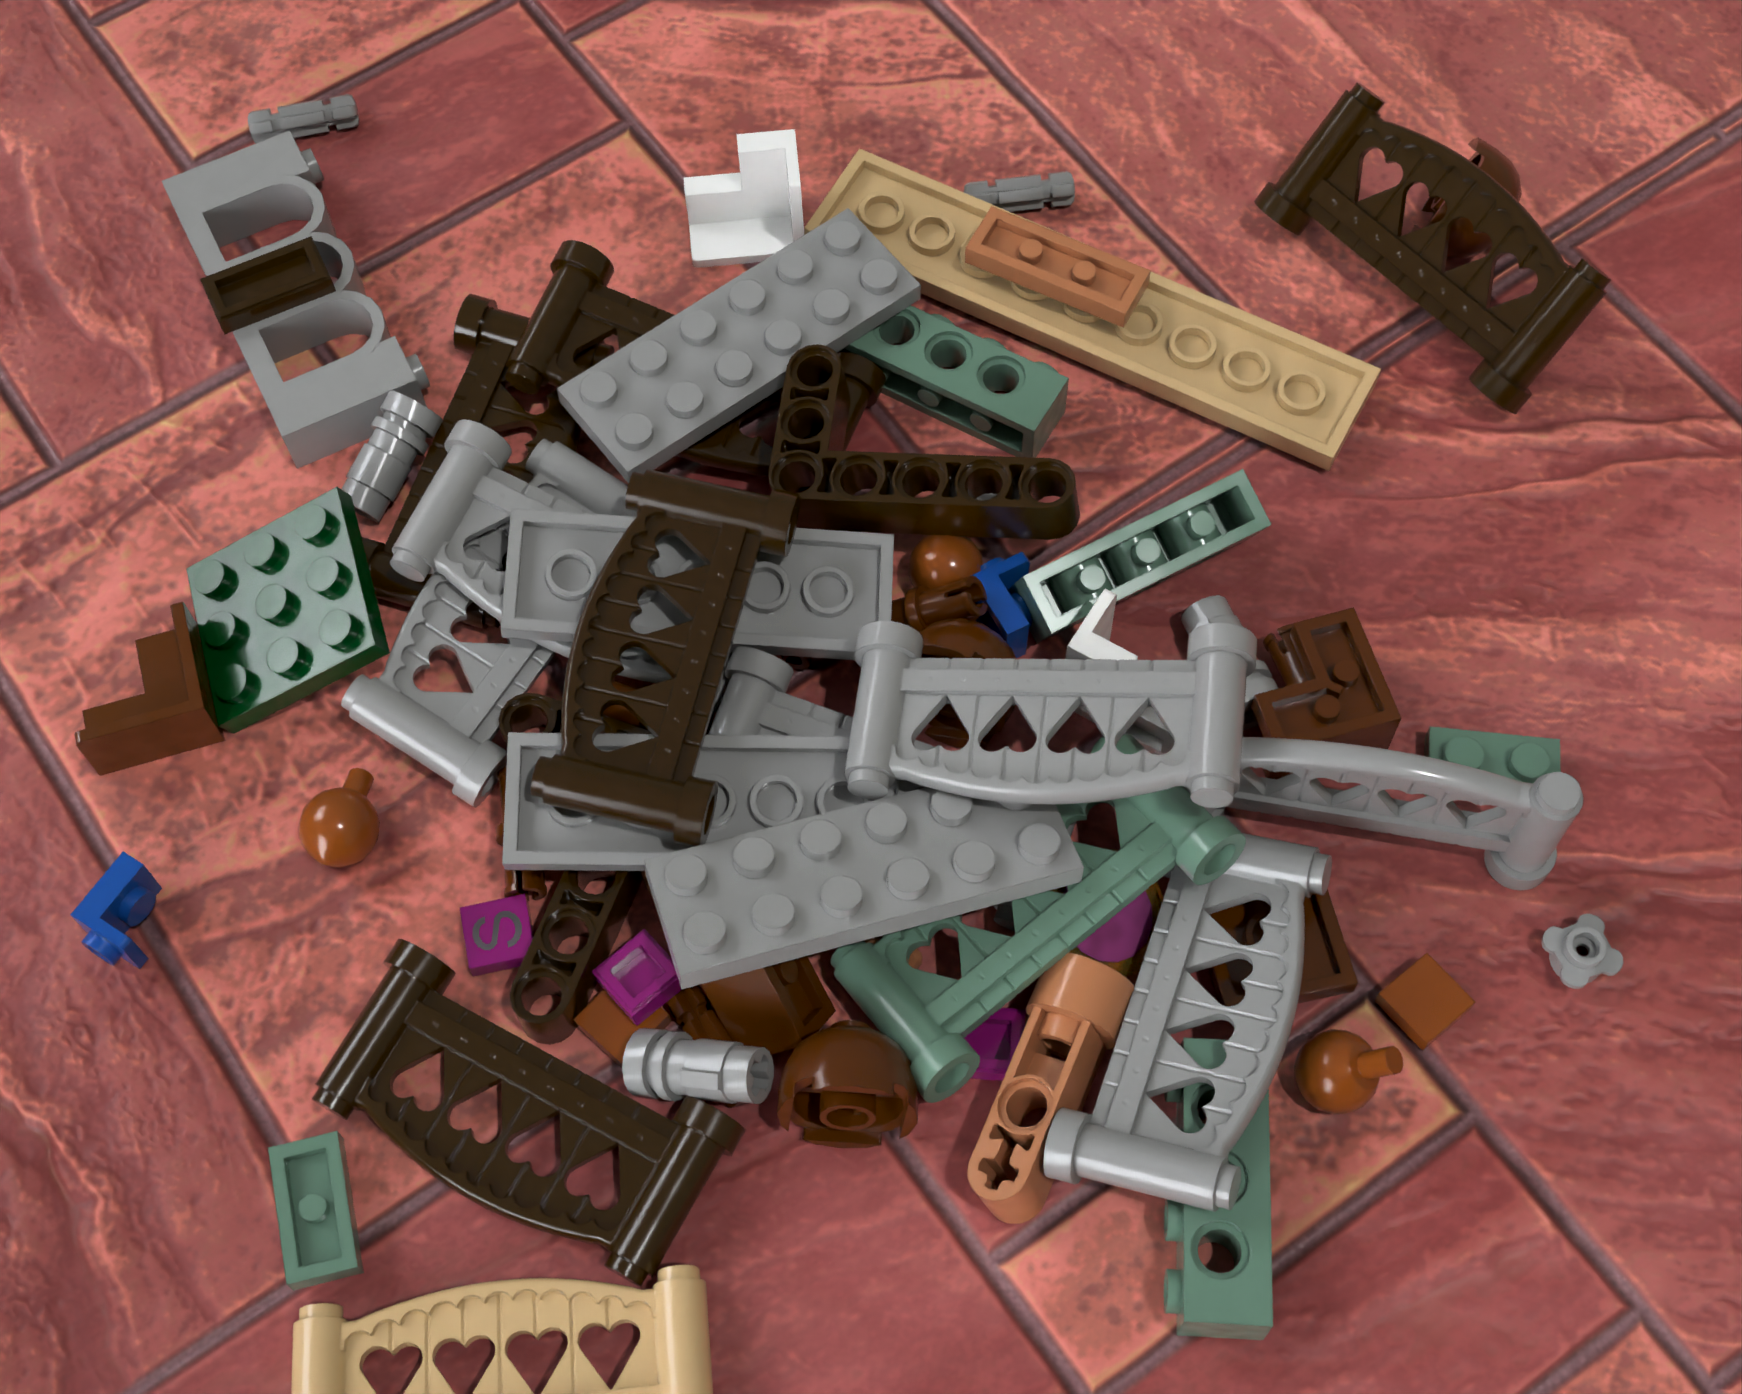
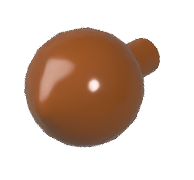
(943, 560)
(340, 822)
(1342, 1071)

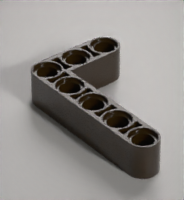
(899, 477)
(570, 909)

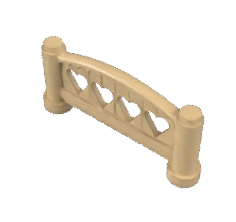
(667, 1360)

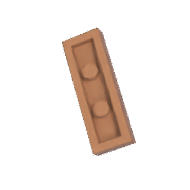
(1057, 266)

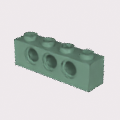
(965, 395)
(1142, 554)
(1240, 1300)

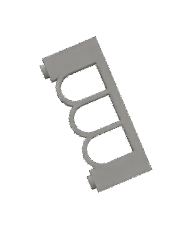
(339, 400)

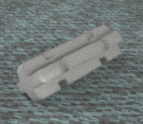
(304, 118)
(1026, 191)

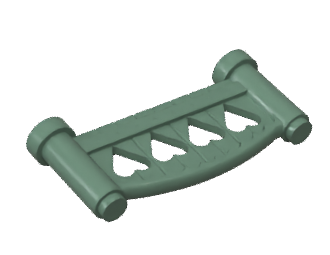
(935, 1013)

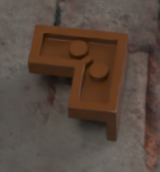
(1344, 690)
(169, 717)
(772, 1005)

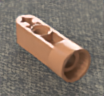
(1076, 1017)

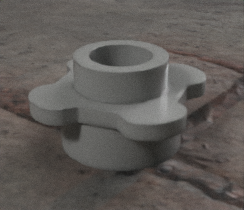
(1573, 968)

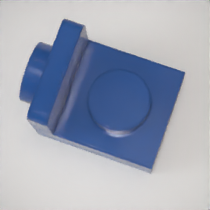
(1005, 611)
(115, 904)

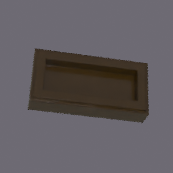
(268, 285)

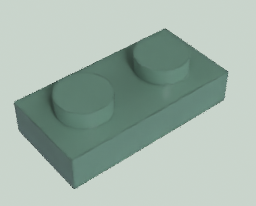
(1502, 754)
(315, 1210)

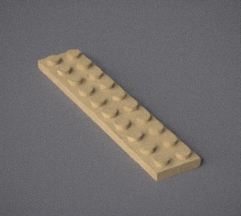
(1172, 346)

